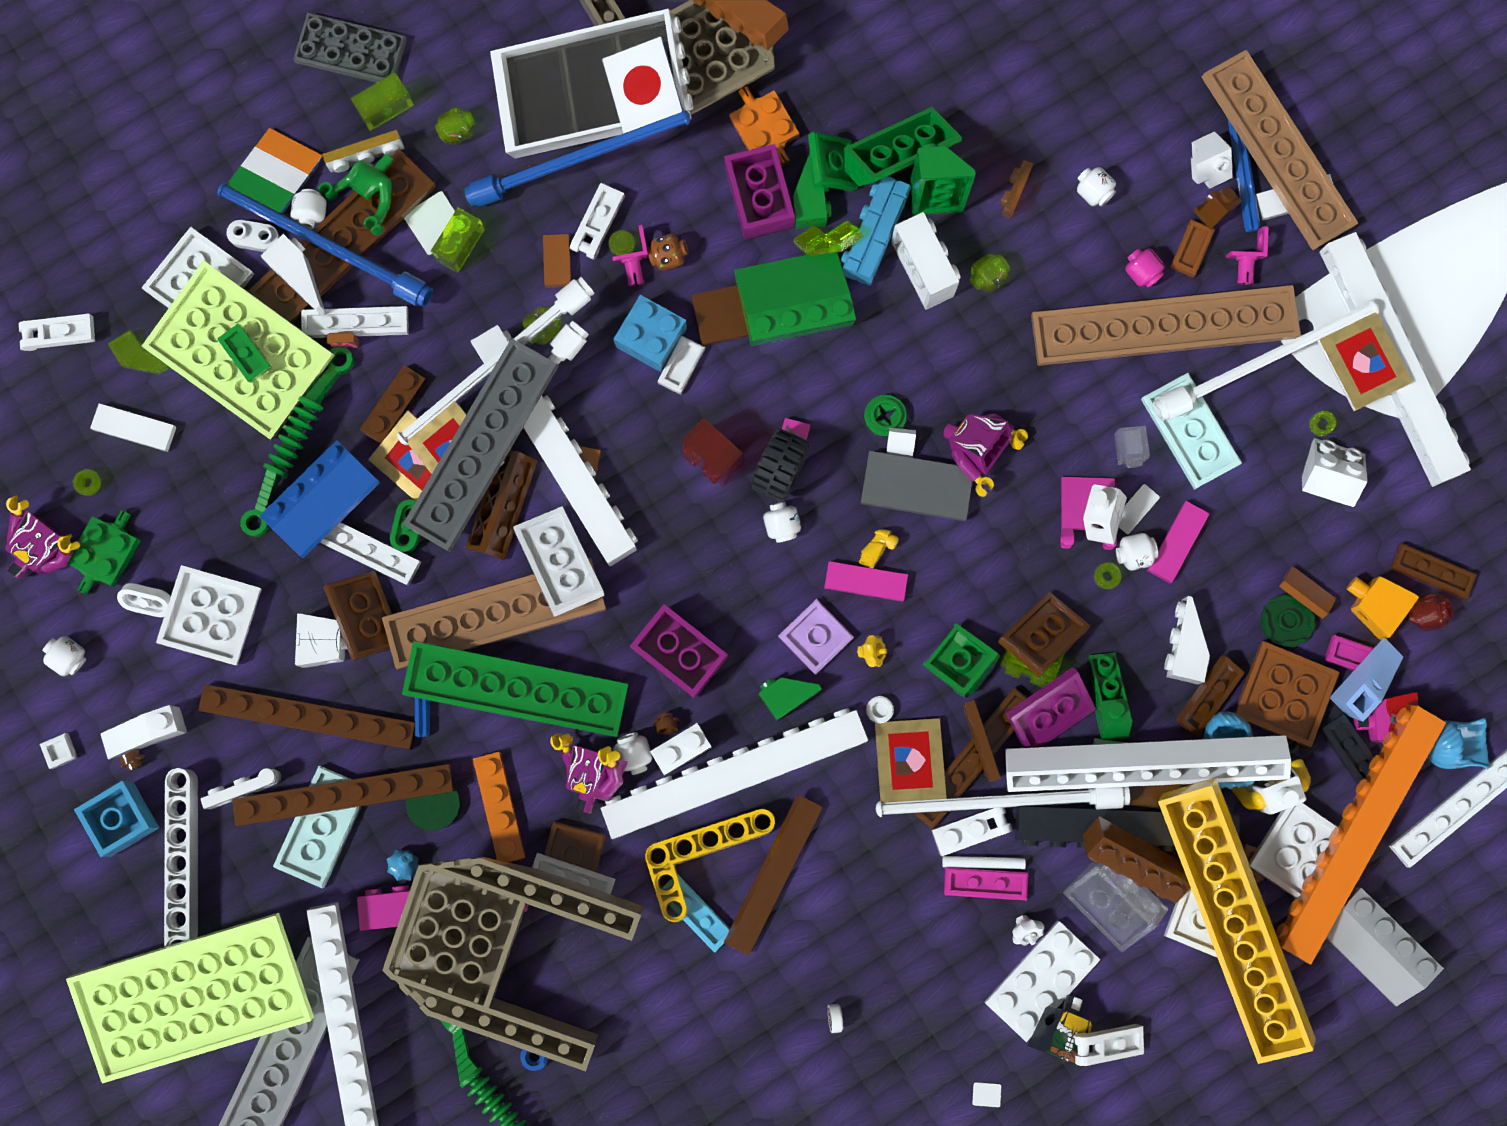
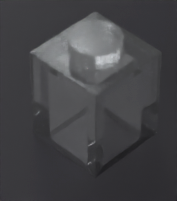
(1132, 446)

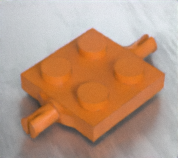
(764, 123)

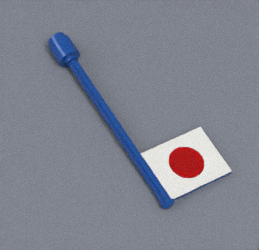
(645, 105)

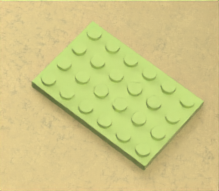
(190, 346)

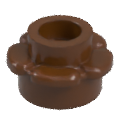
(666, 723)
(131, 760)

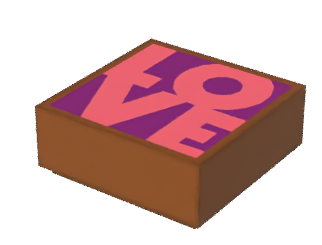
(343, 339)

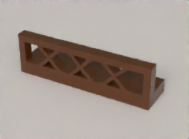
(505, 506)

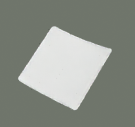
(430, 219)

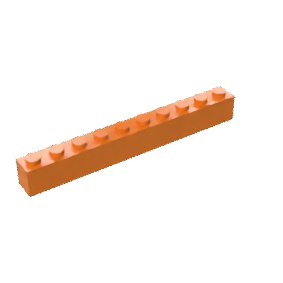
(1359, 832)

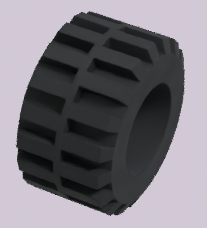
(780, 465)

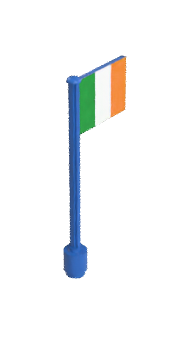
(266, 187)

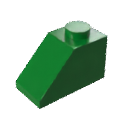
(786, 695)

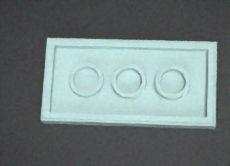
(1194, 437)
(316, 839)

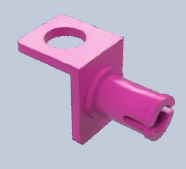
(1247, 259)
(632, 262)

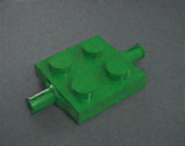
(104, 552)

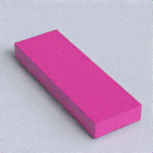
(1178, 541)
(866, 581)
(985, 883)

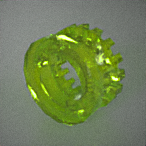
(1315, 419)

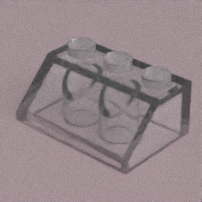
(1115, 904)

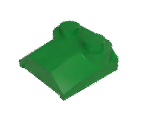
(962, 661)

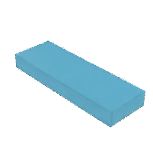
(700, 916)

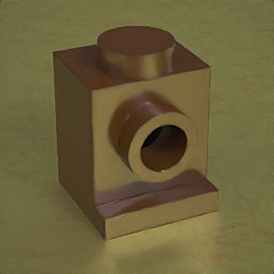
(1217, 206)

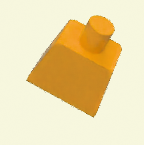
(1381, 604)

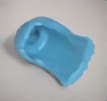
(1228, 725)
(1461, 745)

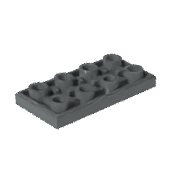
(349, 48)
(916, 486)

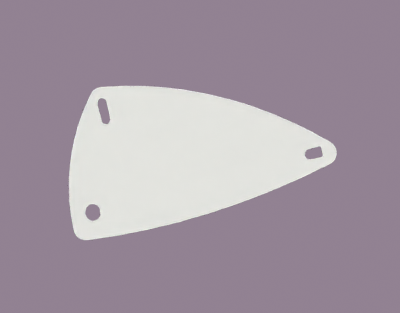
(1440, 278)

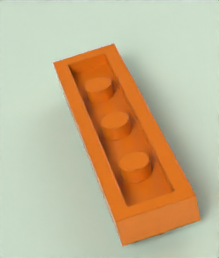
(499, 807)

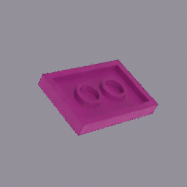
(1051, 710)

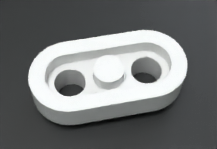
(252, 235)
(144, 599)

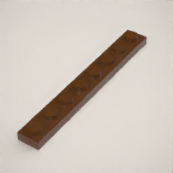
(307, 717)
(343, 795)

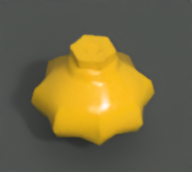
(873, 651)

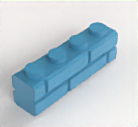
(877, 229)

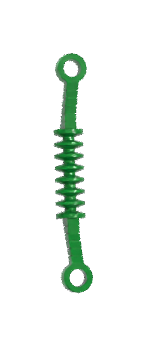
(275, 471)
(469, 1075)

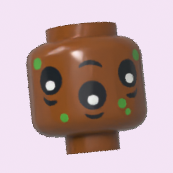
(667, 252)

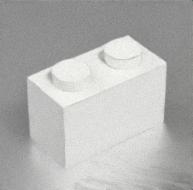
(681, 749)

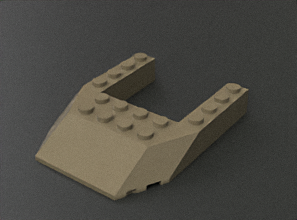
(714, 53)
(460, 937)

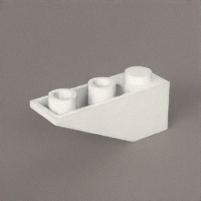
(1189, 650)

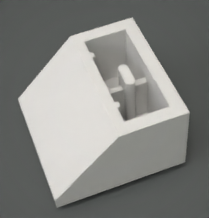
(1334, 472)

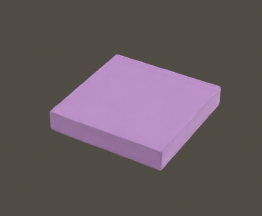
(816, 636)

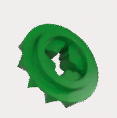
(888, 404)

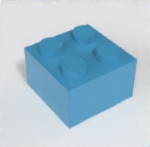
(650, 333)
(116, 818)

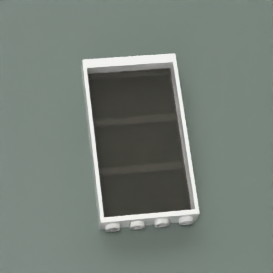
(558, 88)

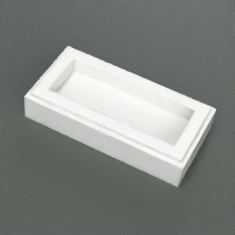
(681, 365)

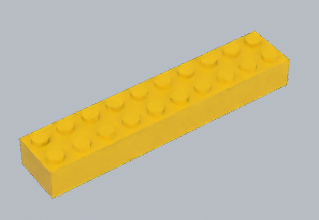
(1237, 921)

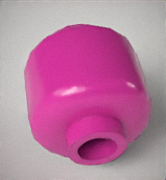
(1144, 267)

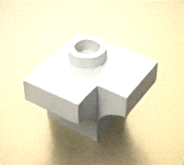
(1211, 160)

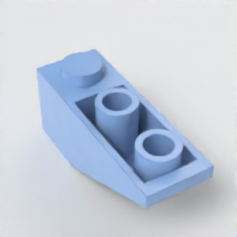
(1368, 682)

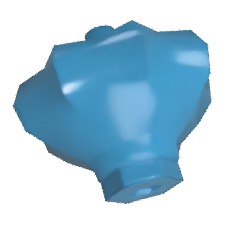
(402, 865)

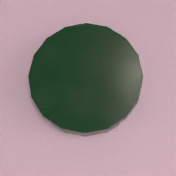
(1287, 621)
(434, 811)

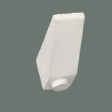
(293, 267)
(144, 731)

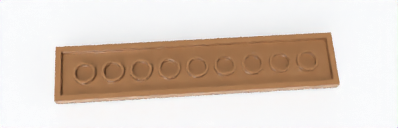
(1165, 325)

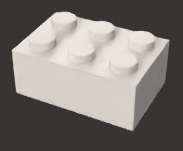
(925, 260)

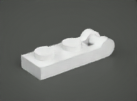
(597, 220)
(57, 331)
(242, 788)
(970, 831)
(1109, 1044)

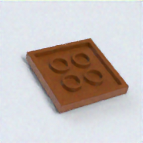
(1286, 694)

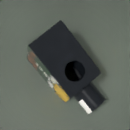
(1057, 1030)

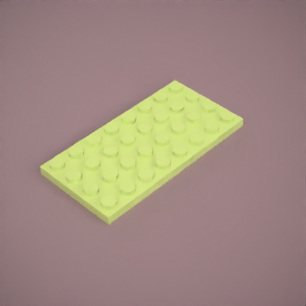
(190, 998)

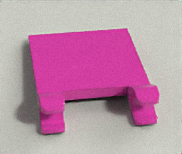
(1074, 499)

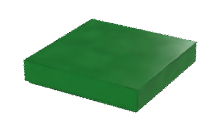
(828, 161)

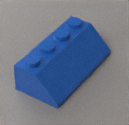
(319, 499)

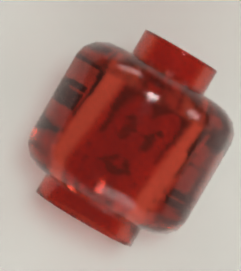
(1431, 612)

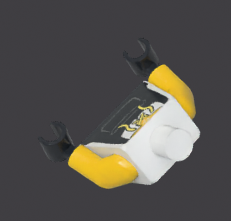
(1277, 795)

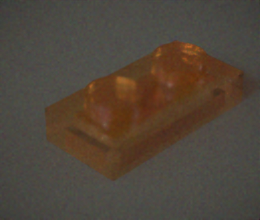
(1019, 179)

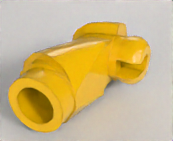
(874, 549)

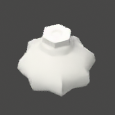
(1027, 931)

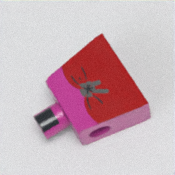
(1383, 717)

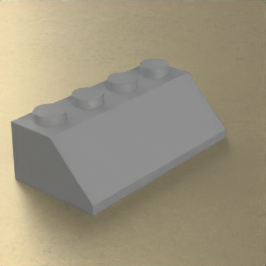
(1382, 949)

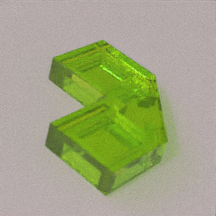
(816, 242)
(132, 355)

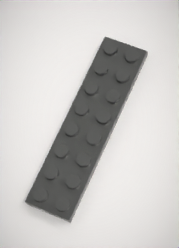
(480, 444)

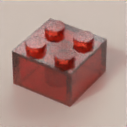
(711, 452)

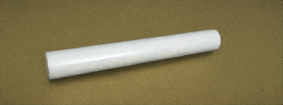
(983, 862)

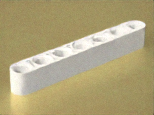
(173, 850)

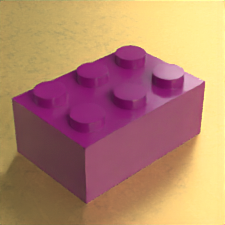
(759, 191)
(679, 651)

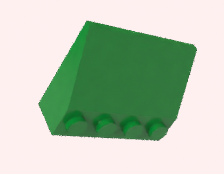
(794, 298)

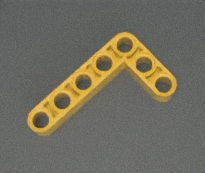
(696, 837)

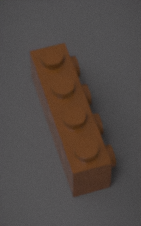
(1136, 860)

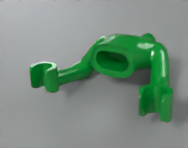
(366, 181)

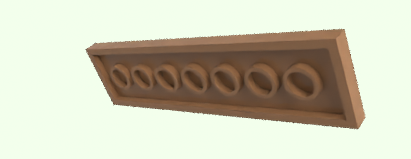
(1279, 150)
(478, 618)

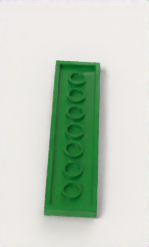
(514, 688)

